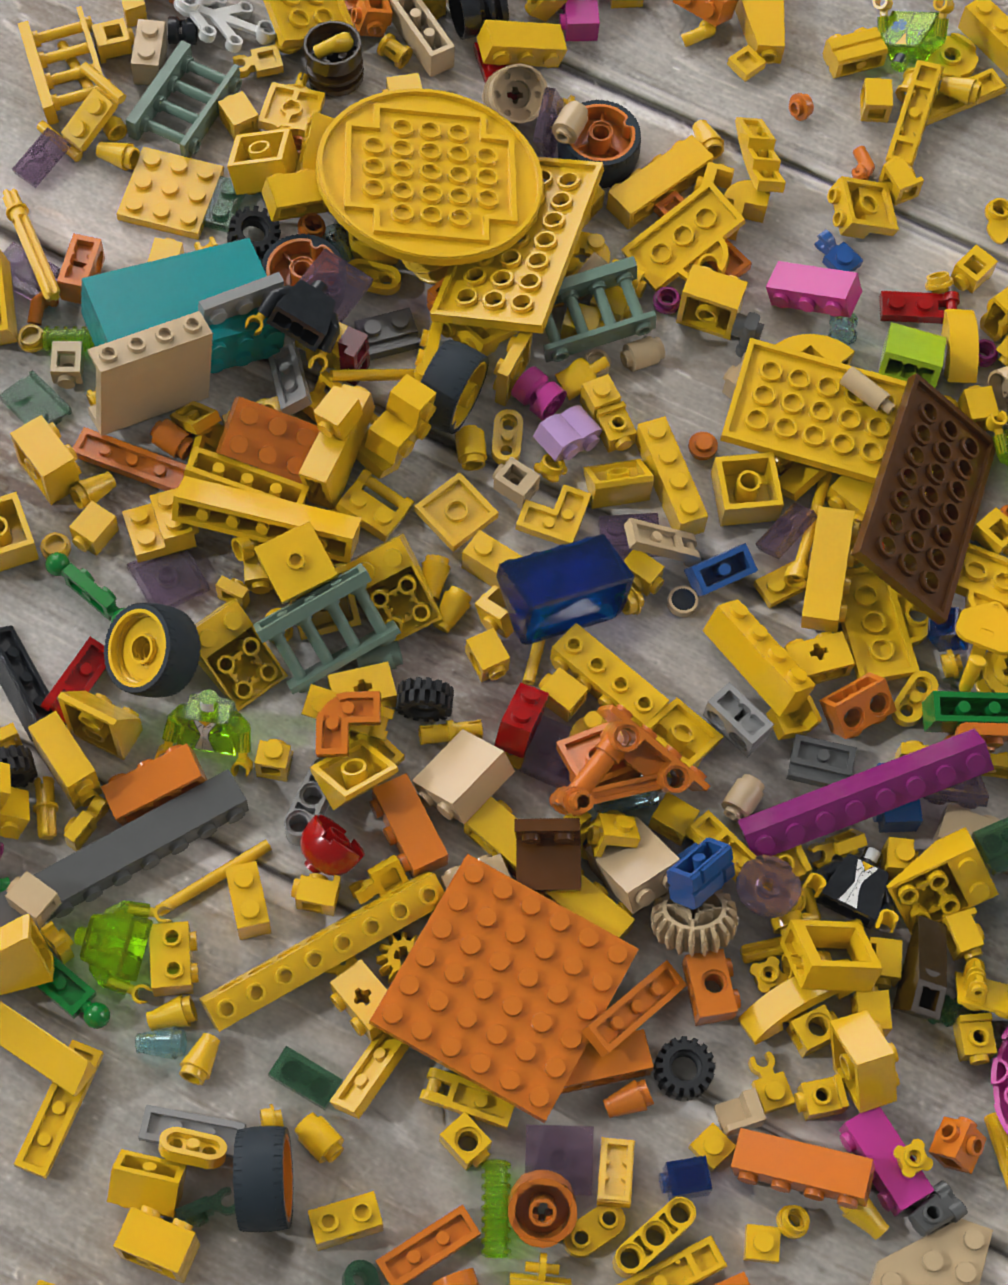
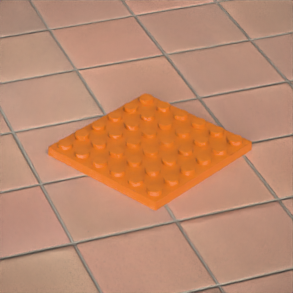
(504, 987)

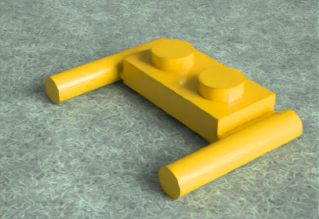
(91, 114)

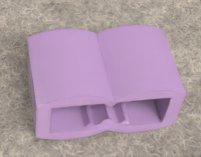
(568, 433)

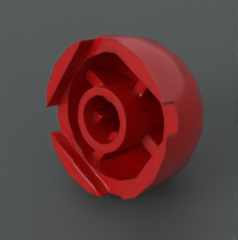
(328, 847)

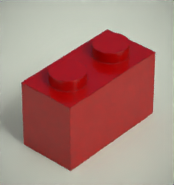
(521, 720)

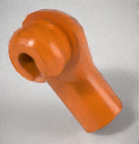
(865, 164)
(37, 307)

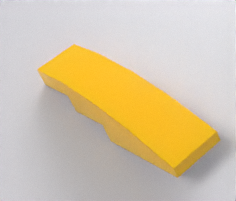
(759, 155)

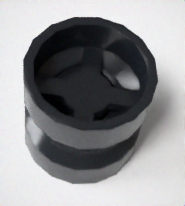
(189, 30)

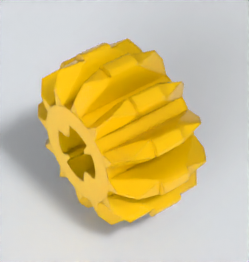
(391, 955)

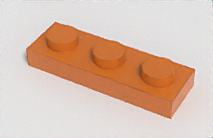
(428, 1247)

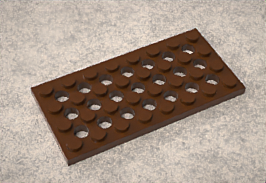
(960, 445)

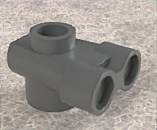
(745, 328)
(942, 1207)

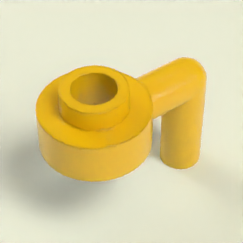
(812, 913)

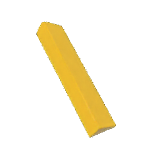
(43, 1051)

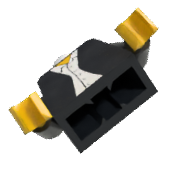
(302, 314)
(856, 889)

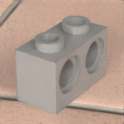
(738, 719)

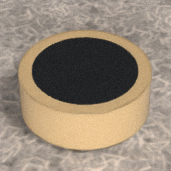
(682, 601)

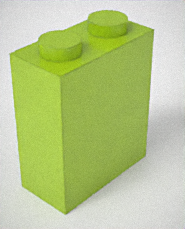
(912, 352)

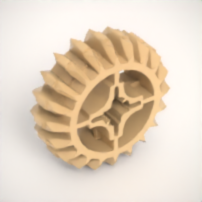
(711, 929)

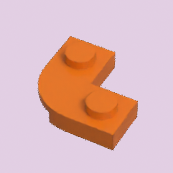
(339, 714)

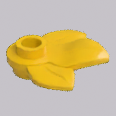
(998, 223)

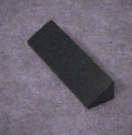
(21, 680)

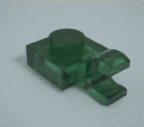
(198, 1211)

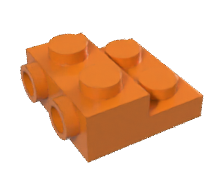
(579, 748)

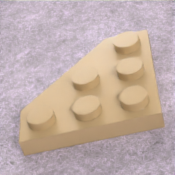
(942, 1258)

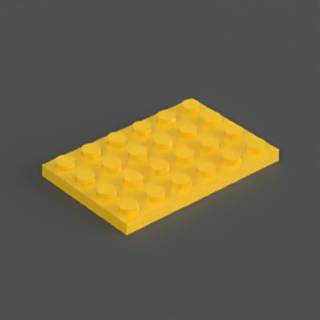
(803, 413)

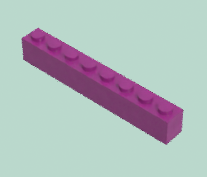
(866, 794)

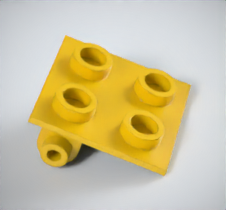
(980, 993)

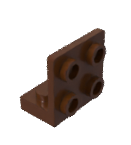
(548, 853)

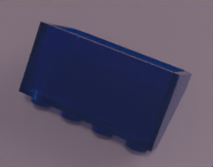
(563, 587)

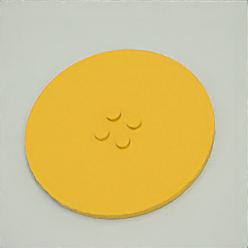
(429, 177)

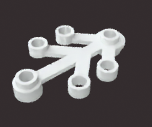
(224, 20)

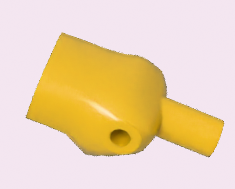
(578, 373)

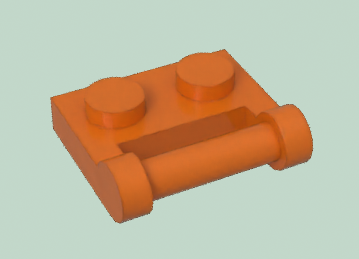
(992, 733)

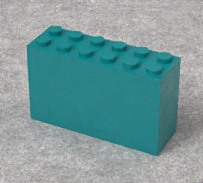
(170, 288)

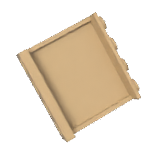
(151, 372)

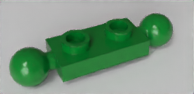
(83, 584)
(75, 996)

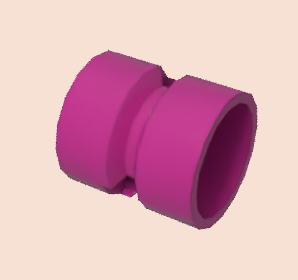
(535, 390)

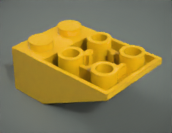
(398, 586)
(236, 656)
(942, 880)

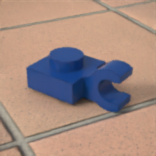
(837, 256)

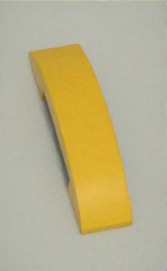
(780, 1004)

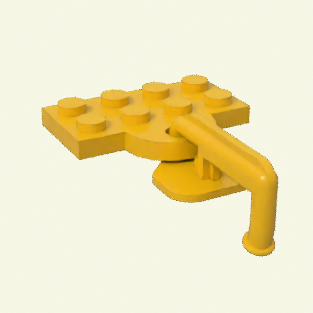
(985, 615)

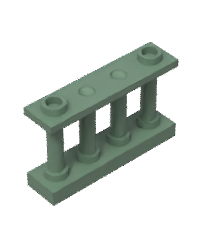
(168, 81)
(595, 283)
(326, 598)

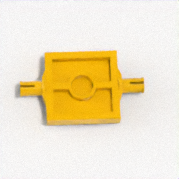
(290, 106)

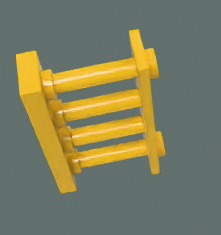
(40, 61)

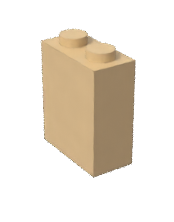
(463, 776)
(635, 874)

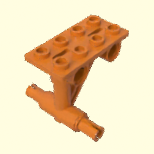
(640, 752)

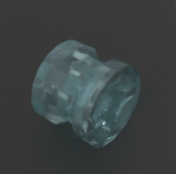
(843, 328)

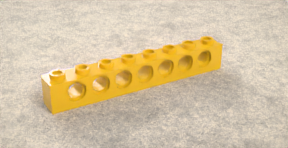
(322, 951)

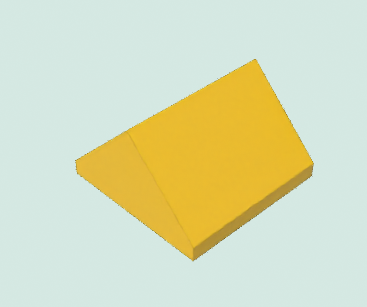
(618, 483)
(352, 776)

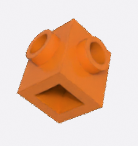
(372, 17)
(958, 1144)

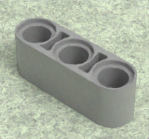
(301, 811)

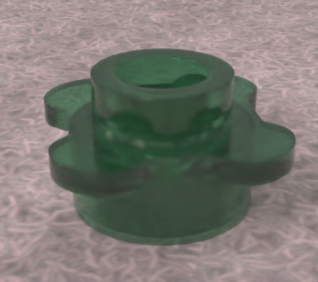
(948, 1012)

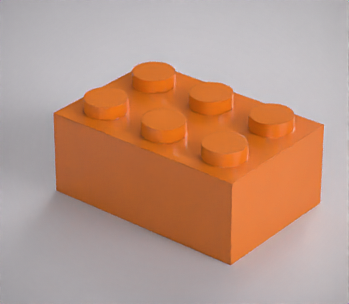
(266, 438)

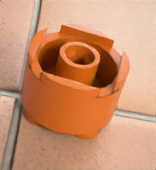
(558, 1219)

